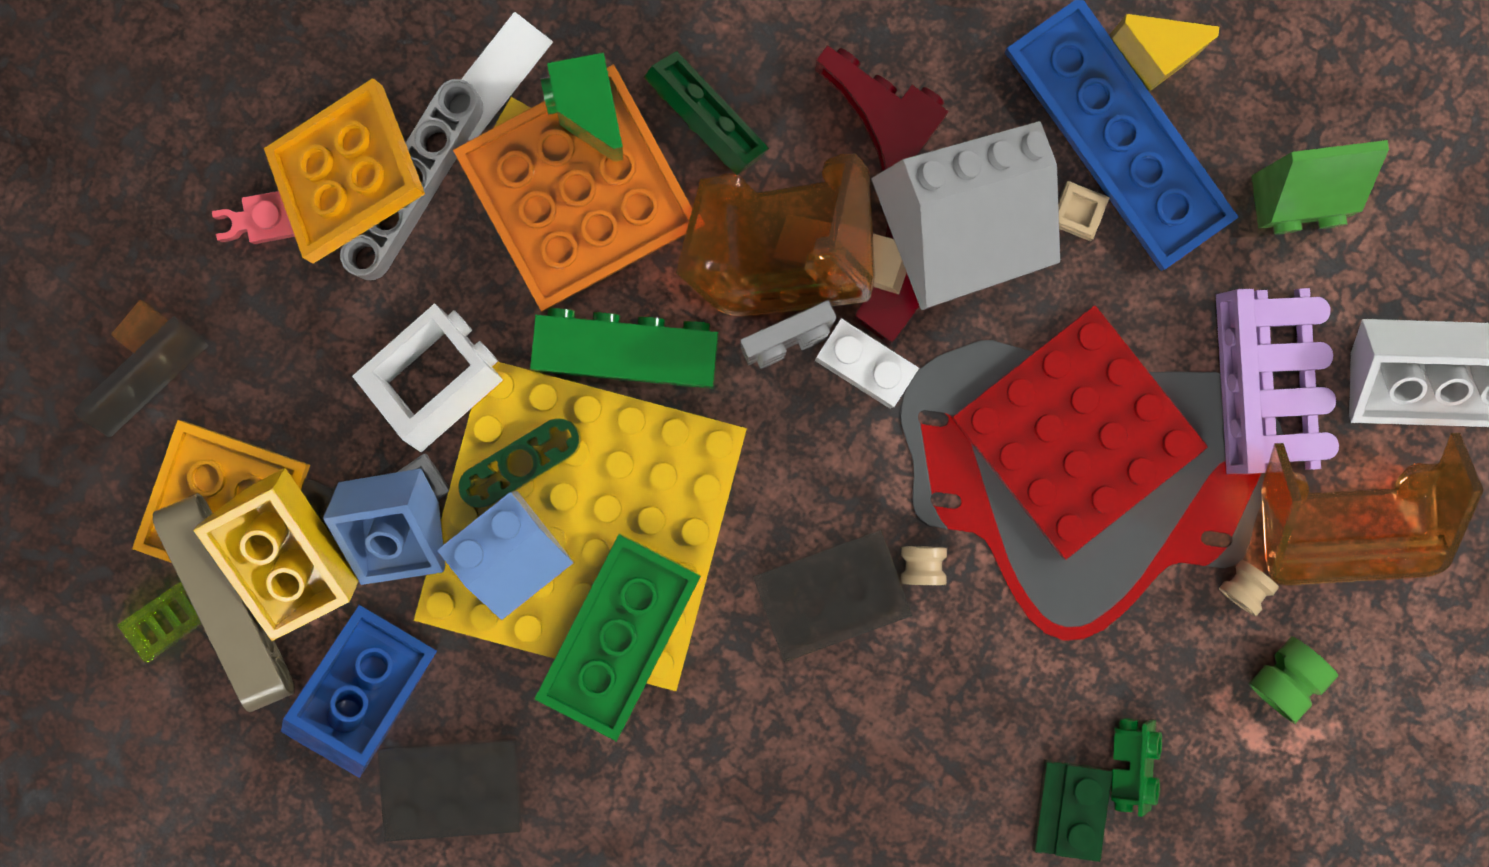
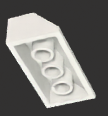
(1420, 373)

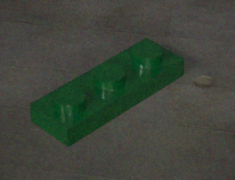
(706, 112)

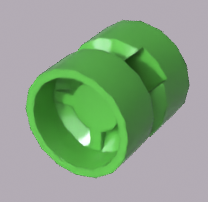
(1293, 679)

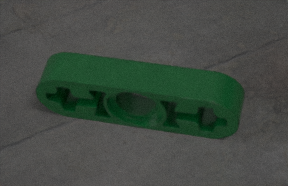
(485, 471)

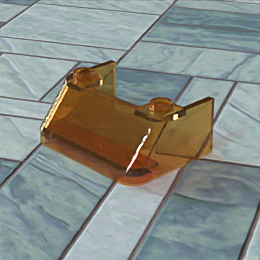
(1368, 532)

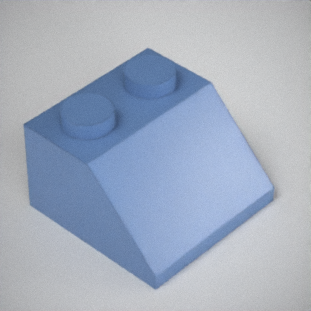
(387, 526)
(505, 555)

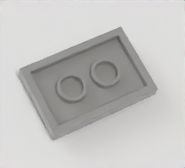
(804, 328)

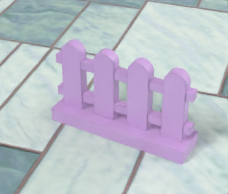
(1247, 378)

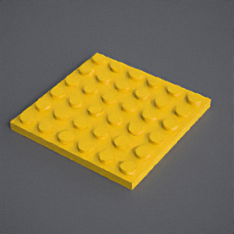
(636, 474)

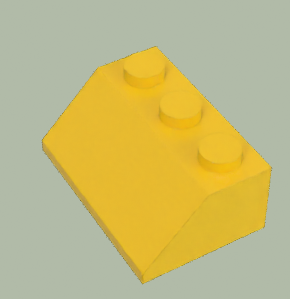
(278, 555)

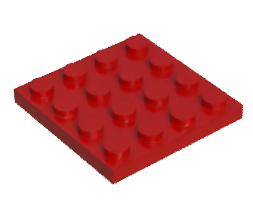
(1079, 432)

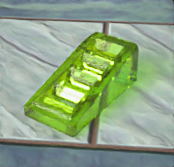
(136, 638)

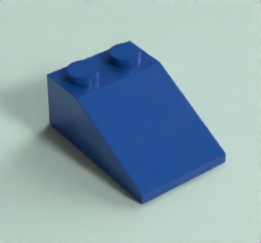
(357, 691)

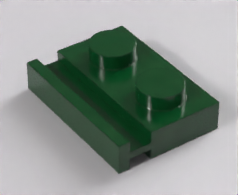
(1072, 810)

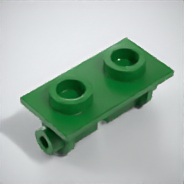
(1136, 784)

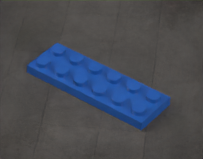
(1121, 134)

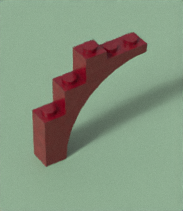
(898, 132)

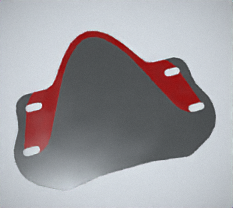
(1113, 569)

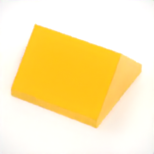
(1160, 46)

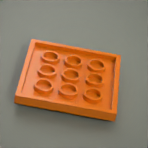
(566, 205)

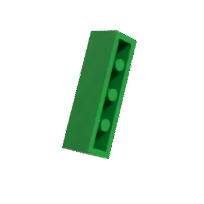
(624, 350)

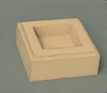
(1080, 210)

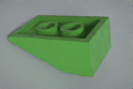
(1317, 186)

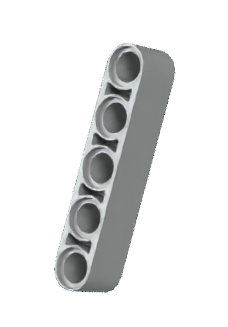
(434, 169)

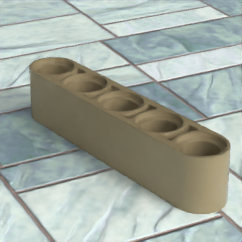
(237, 637)

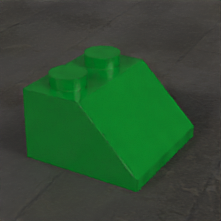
(584, 102)

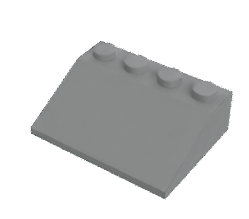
(974, 213)

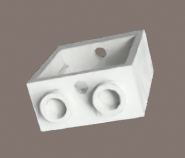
(452, 401)

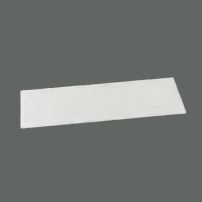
(502, 68)

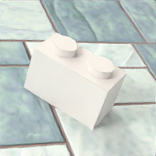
(866, 364)

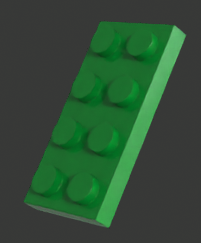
(617, 637)

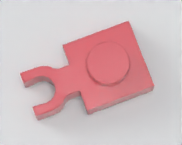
(262, 218)

